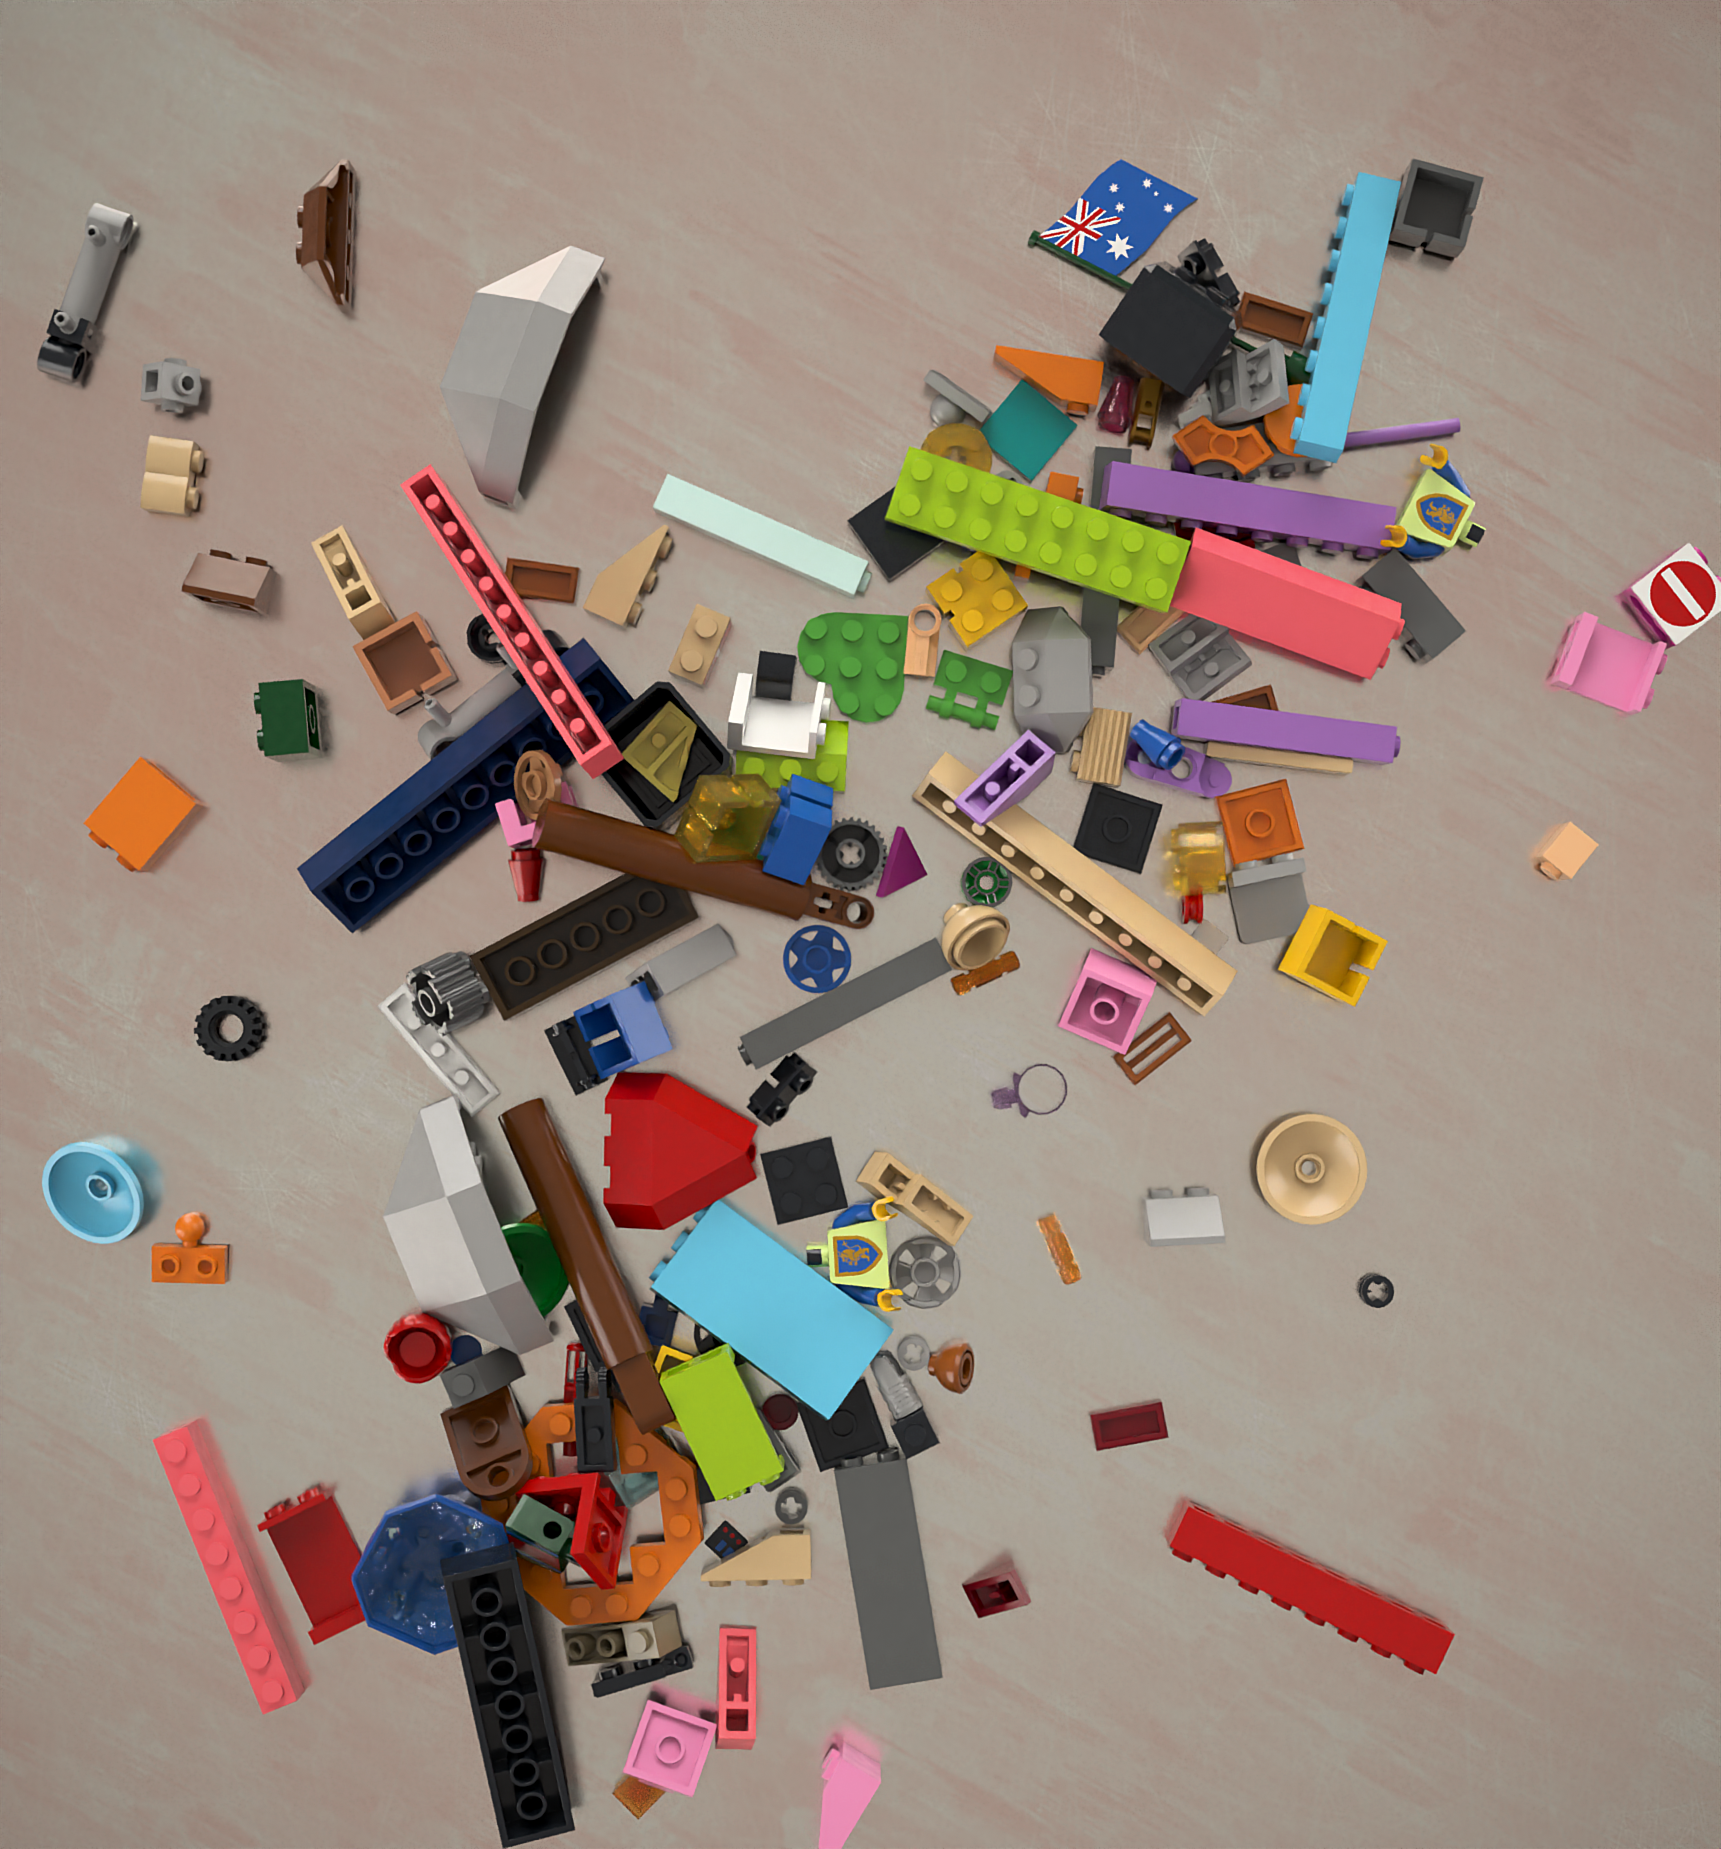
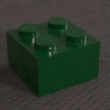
(288, 720)

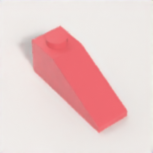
(736, 1689)

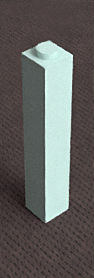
(762, 537)

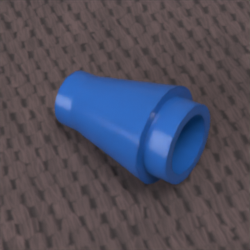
(1160, 746)

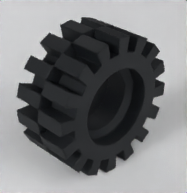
(208, 1035)

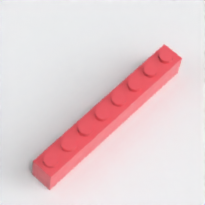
(229, 1567)

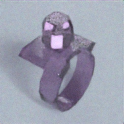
(1004, 1097)

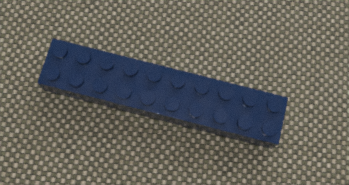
(448, 798)

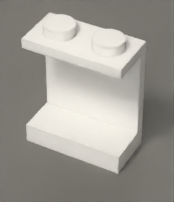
(776, 724)

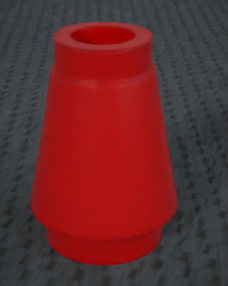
(526, 871)

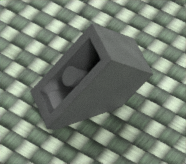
(481, 1375)

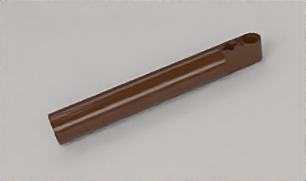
(663, 859)
(586, 1260)

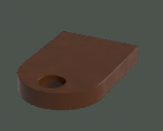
(488, 1440)

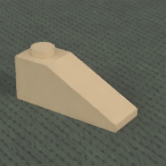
(352, 583)

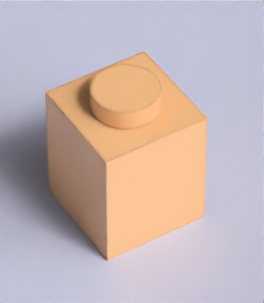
(1565, 852)

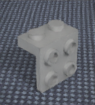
(1268, 898)

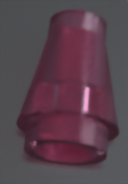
(1117, 406)

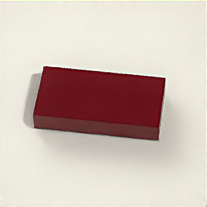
(1128, 1425)

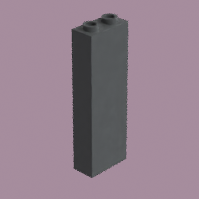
(887, 1570)

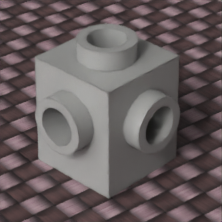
(171, 385)

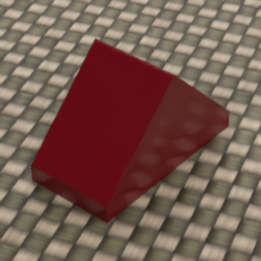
(997, 1590)

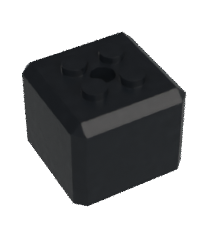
(1173, 326)
(705, 757)

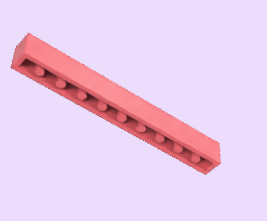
(512, 622)

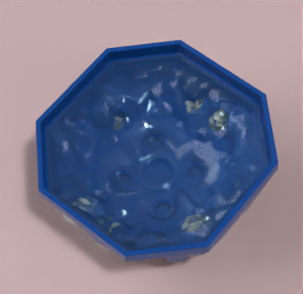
(401, 1568)

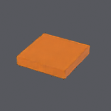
(1259, 822)

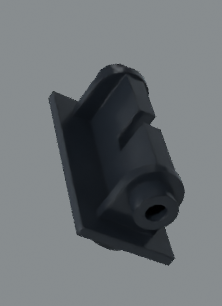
(1204, 261)
(574, 1055)
(773, 1103)

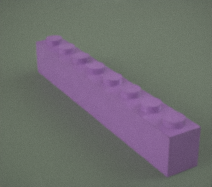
(1246, 509)

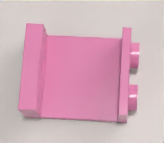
(1609, 665)

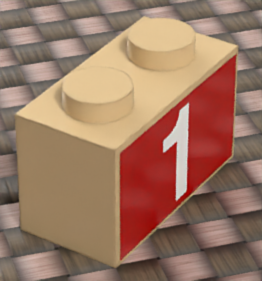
(700, 646)

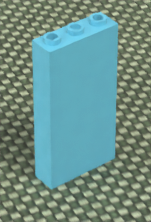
(770, 1308)

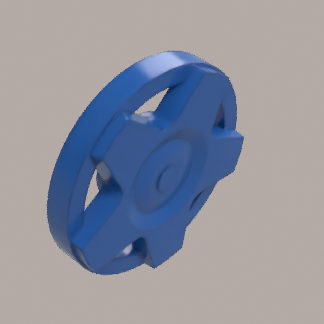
(817, 959)

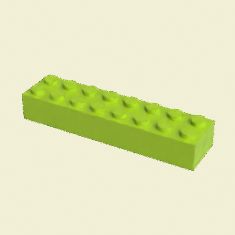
(1037, 530)

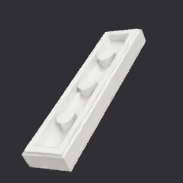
(440, 1053)

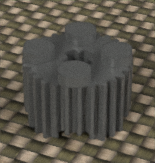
(871, 855)
(447, 992)

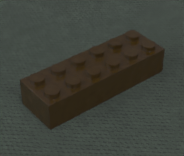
(580, 941)

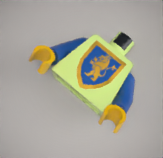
(1435, 512)
(859, 1254)

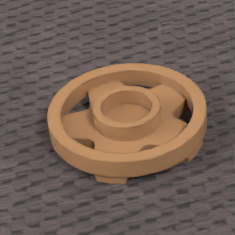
(539, 783)

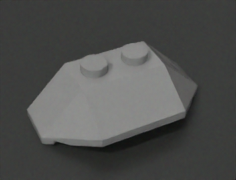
(1052, 677)

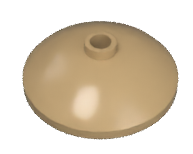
(1337, 1173)

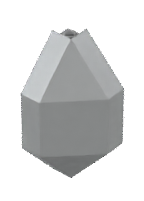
(506, 363)
(454, 1238)

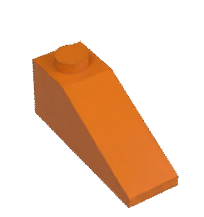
(1061, 378)

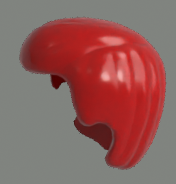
(418, 1347)

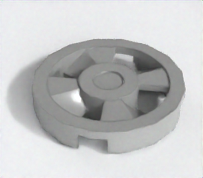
(925, 1271)

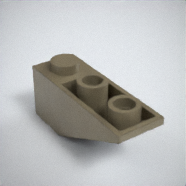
(646, 1638)

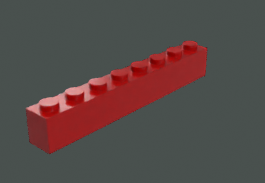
(1309, 1587)

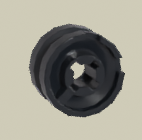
(477, 641)

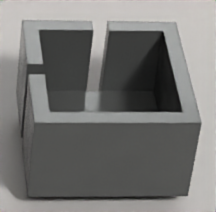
(1431, 207)

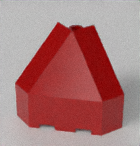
(670, 1151)

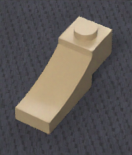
(915, 1197)

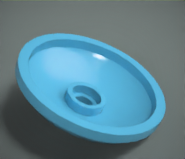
(92, 1192)

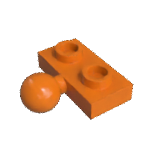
(189, 1260)

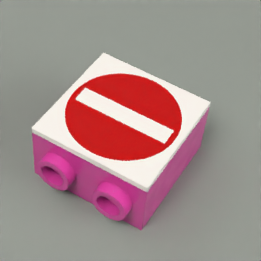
(1677, 595)

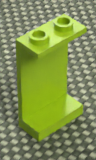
(721, 1423)

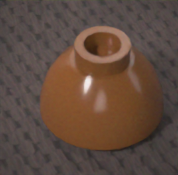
(953, 1367)

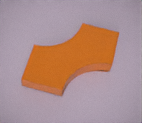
(1208, 443)

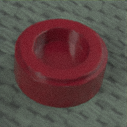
(780, 1410)

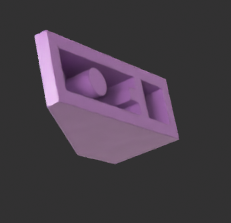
(1007, 779)

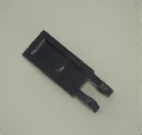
(595, 1424)

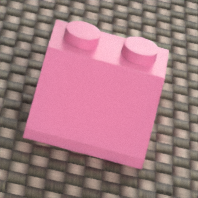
(1108, 1001)

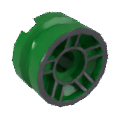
(996, 871)

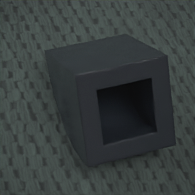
(775, 675)

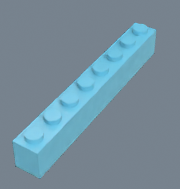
(1346, 317)

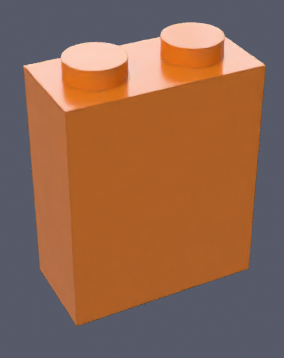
(142, 816)

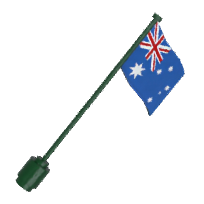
(1119, 223)

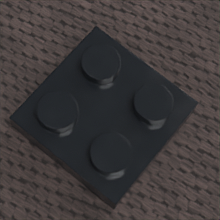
(804, 1180)

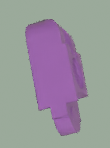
(1205, 779)

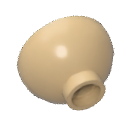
(973, 935)

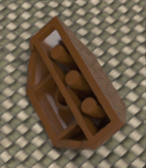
(327, 233)

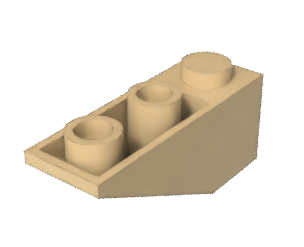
(623, 582)
(774, 1556)

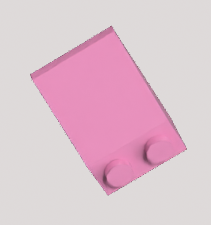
(847, 1789)

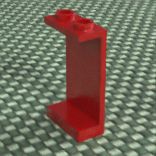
(318, 1559)

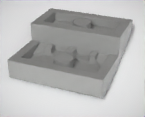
(1248, 384)
(1199, 656)

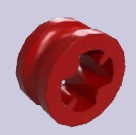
(1192, 909)

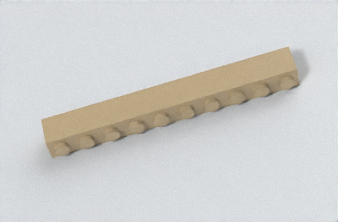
(1083, 891)

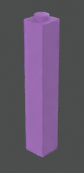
(1285, 731)

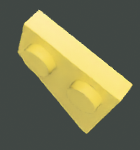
(663, 749)

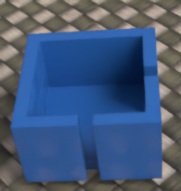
(797, 829)
(638, 1024)

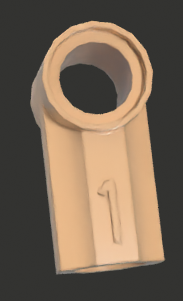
(922, 645)

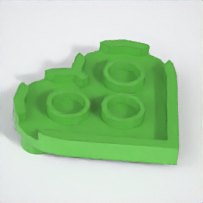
(859, 659)

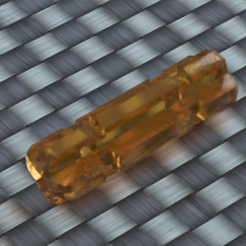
(980, 976)
(1060, 1249)

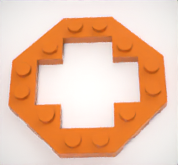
(651, 1563)

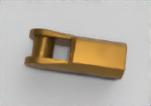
(1146, 407)

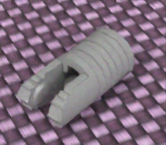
(894, 1386)

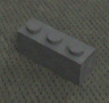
(1428, 622)

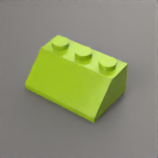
(827, 767)

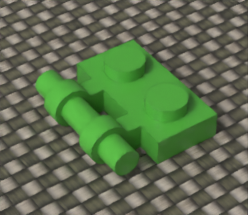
(972, 679)

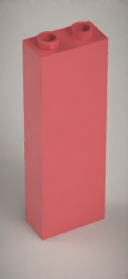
(1287, 604)

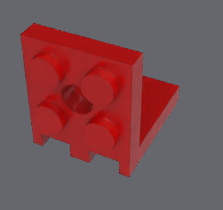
(597, 1521)

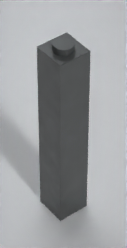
(1098, 610)
(843, 1004)

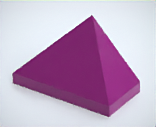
(902, 865)

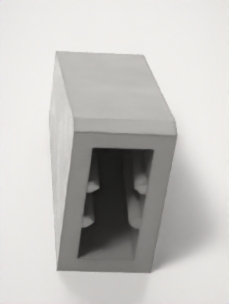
(685, 962)

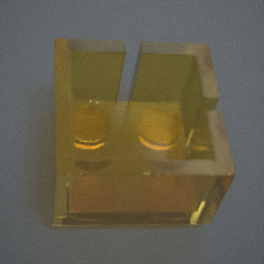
(727, 817)

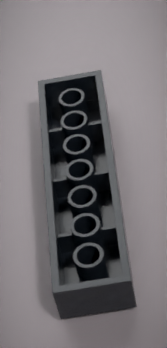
(507, 1694)

